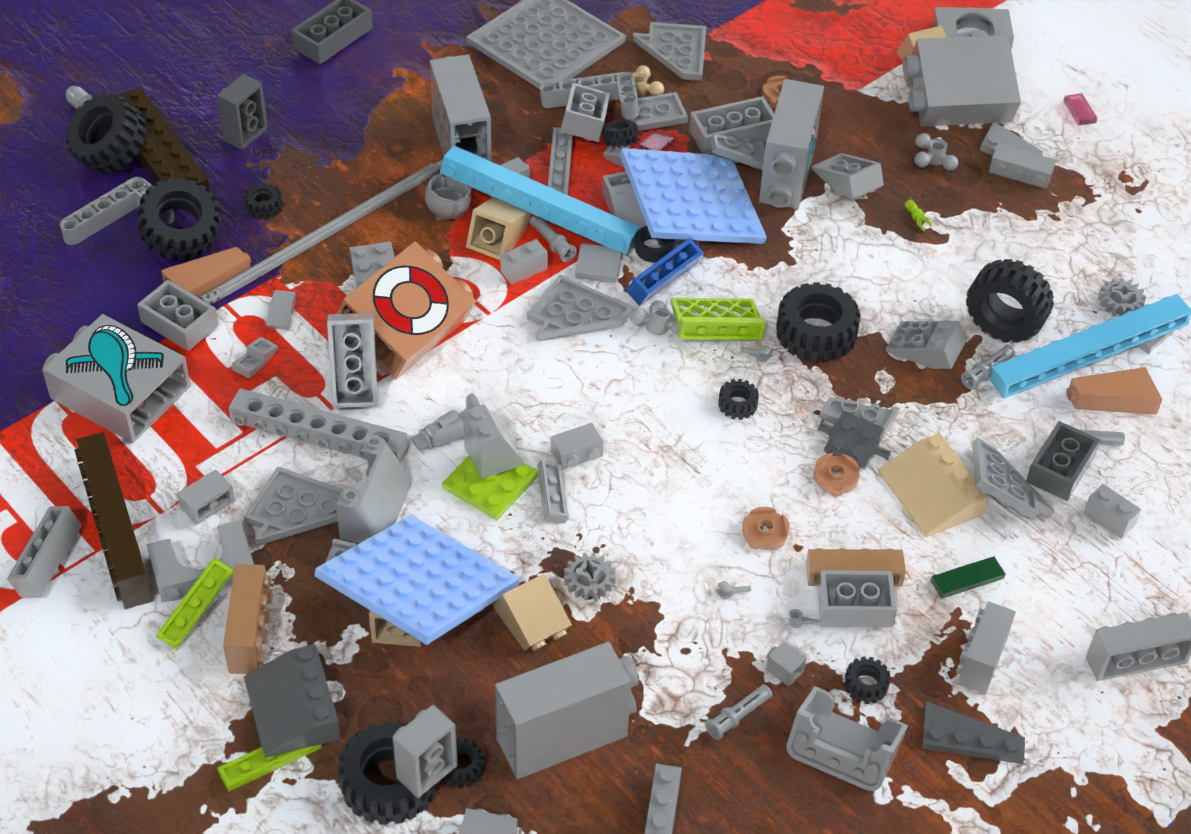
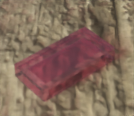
(1080, 109)
(657, 142)

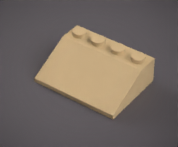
(934, 486)

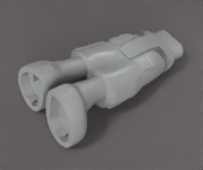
(445, 429)

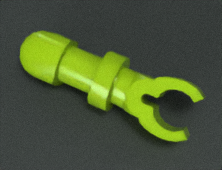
(917, 214)

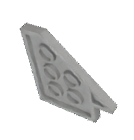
(677, 47)
(575, 308)
(1001, 480)
(292, 506)

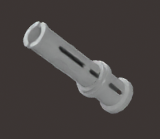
(557, 242)
(1004, 354)
(731, 717)

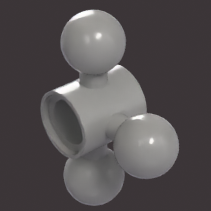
(936, 153)
(657, 320)

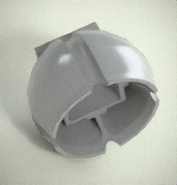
(447, 197)

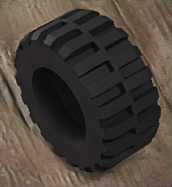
(91, 124)
(179, 195)
(1018, 282)
(813, 341)
(370, 799)

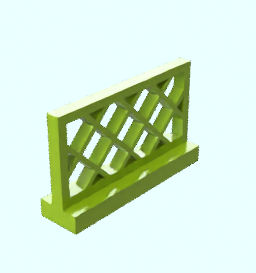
(714, 327)

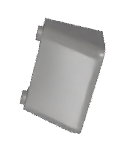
(379, 502)
(842, 745)

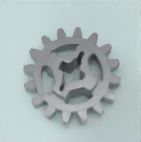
(1121, 296)
(589, 576)

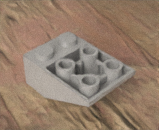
(622, 199)
(928, 342)

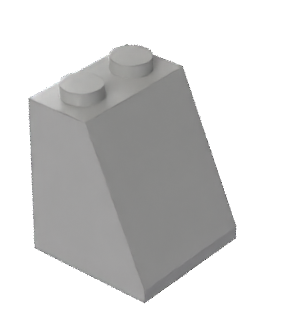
(488, 442)

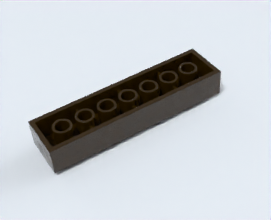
(162, 151)
(112, 521)

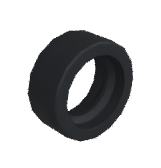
(649, 253)

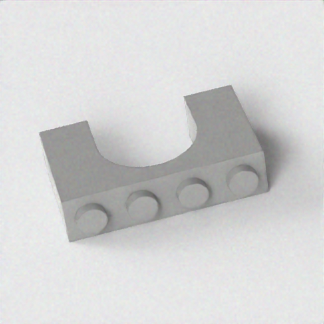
(986, 19)
(176, 580)

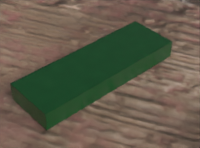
(967, 577)

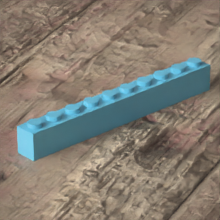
(539, 199)
(1090, 345)

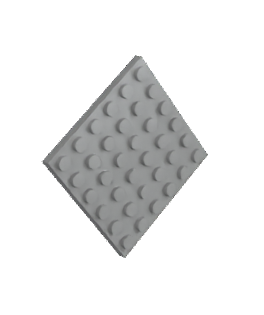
(546, 40)

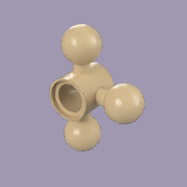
(640, 76)

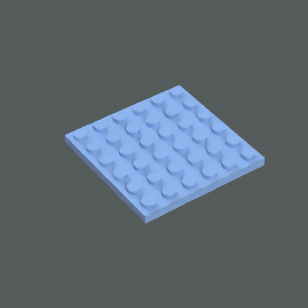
(692, 196)
(417, 578)

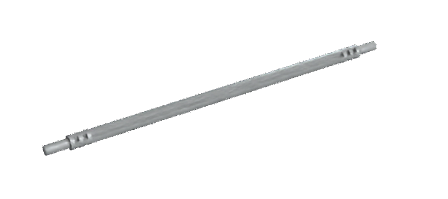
(320, 234)

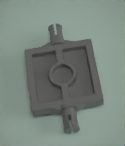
(854, 438)

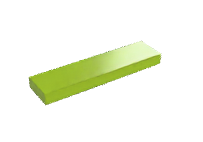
(195, 604)
(256, 765)

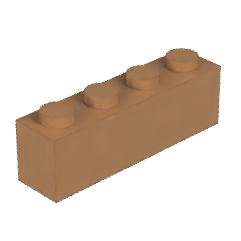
(855, 560)

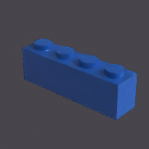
(664, 272)

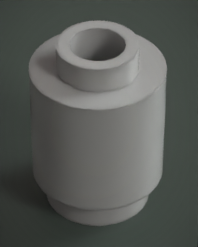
(77, 96)

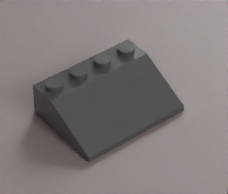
(292, 702)

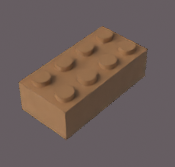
(247, 619)

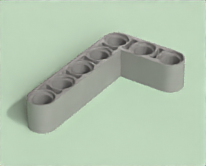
(619, 85)
(107, 210)

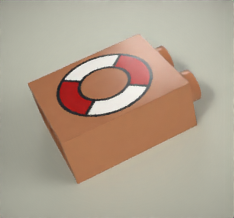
(412, 307)

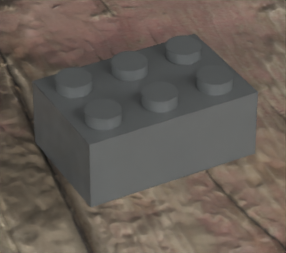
(242, 111)
(1063, 460)

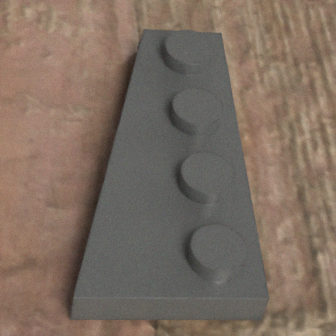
(963, 735)

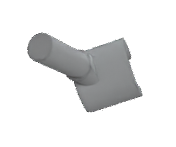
(761, 354)
(726, 591)
(796, 623)

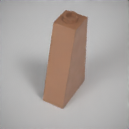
(209, 271)
(1116, 392)

